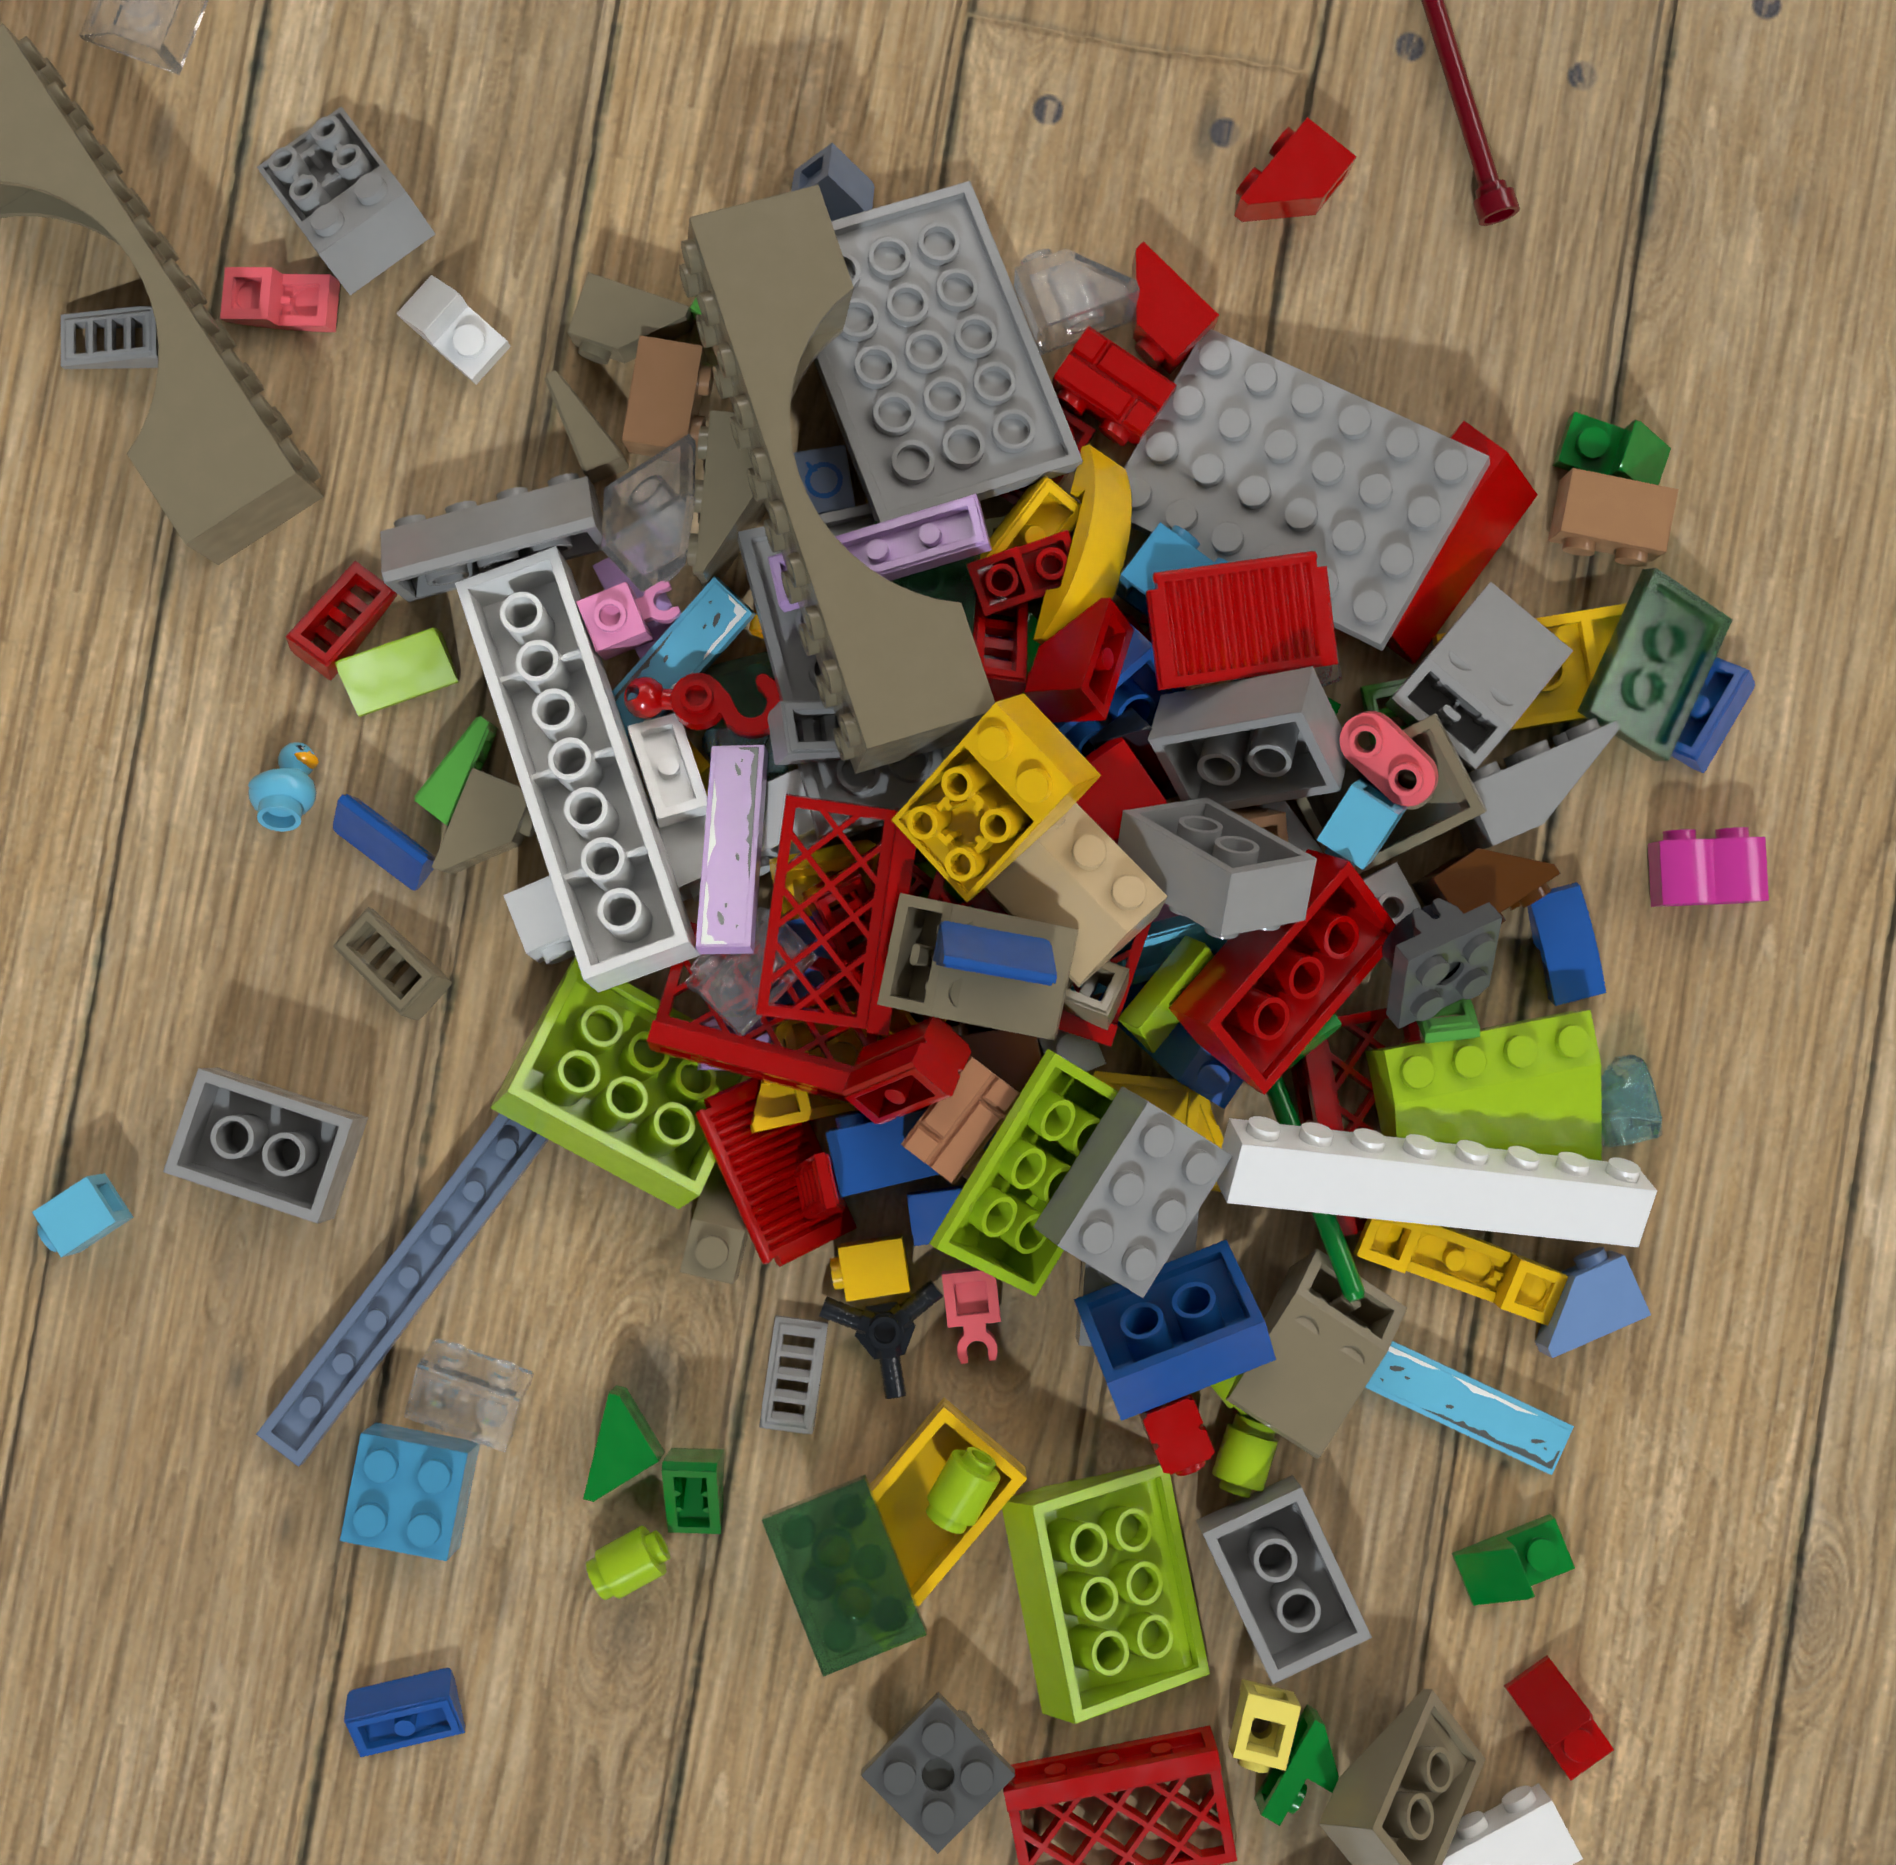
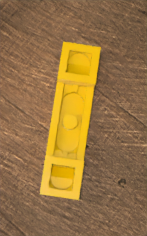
(1097, 543)
(1465, 1265)

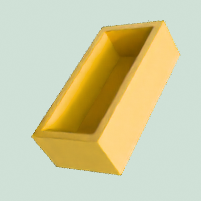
(906, 1480)

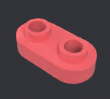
(1391, 754)

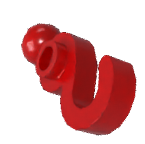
(701, 703)

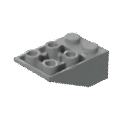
(345, 200)
(1482, 675)
(1532, 783)

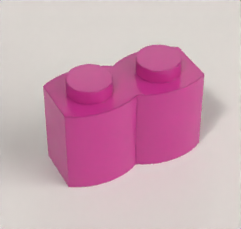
(1708, 870)

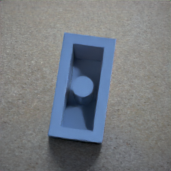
(1595, 1302)

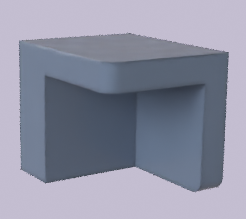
(841, 182)

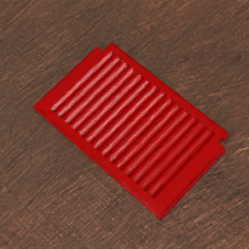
(1240, 620)
(762, 1178)

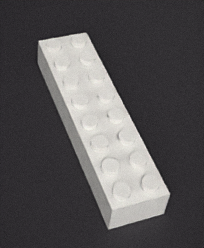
(577, 771)

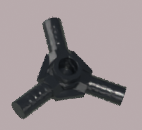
(885, 1330)

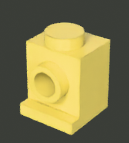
(1273, 1746)

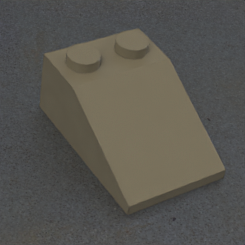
(1447, 807)
(1405, 1789)

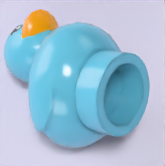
(286, 792)

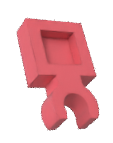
(971, 1303)

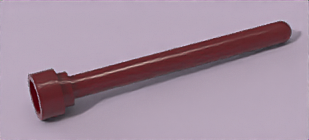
(1494, 199)

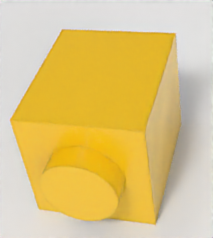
(871, 1268)

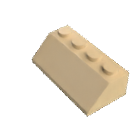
(1083, 883)

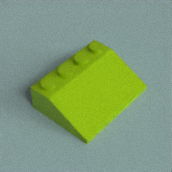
(1510, 1087)
(608, 1096)
(1020, 1173)
(1104, 1591)

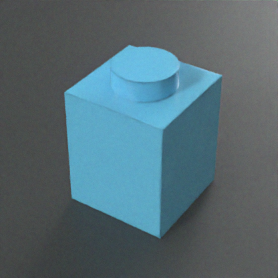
(1360, 824)
(81, 1215)

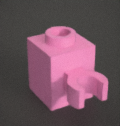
(620, 619)

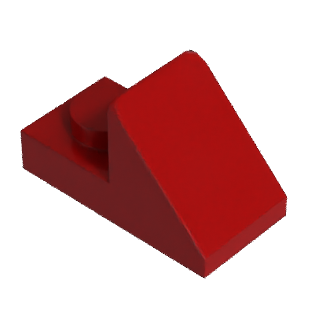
(1559, 1717)

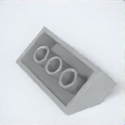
(434, 553)

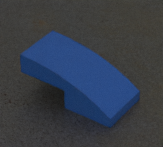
(1567, 945)

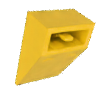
(995, 795)

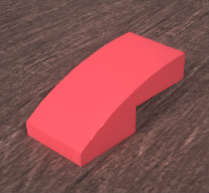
(280, 300)

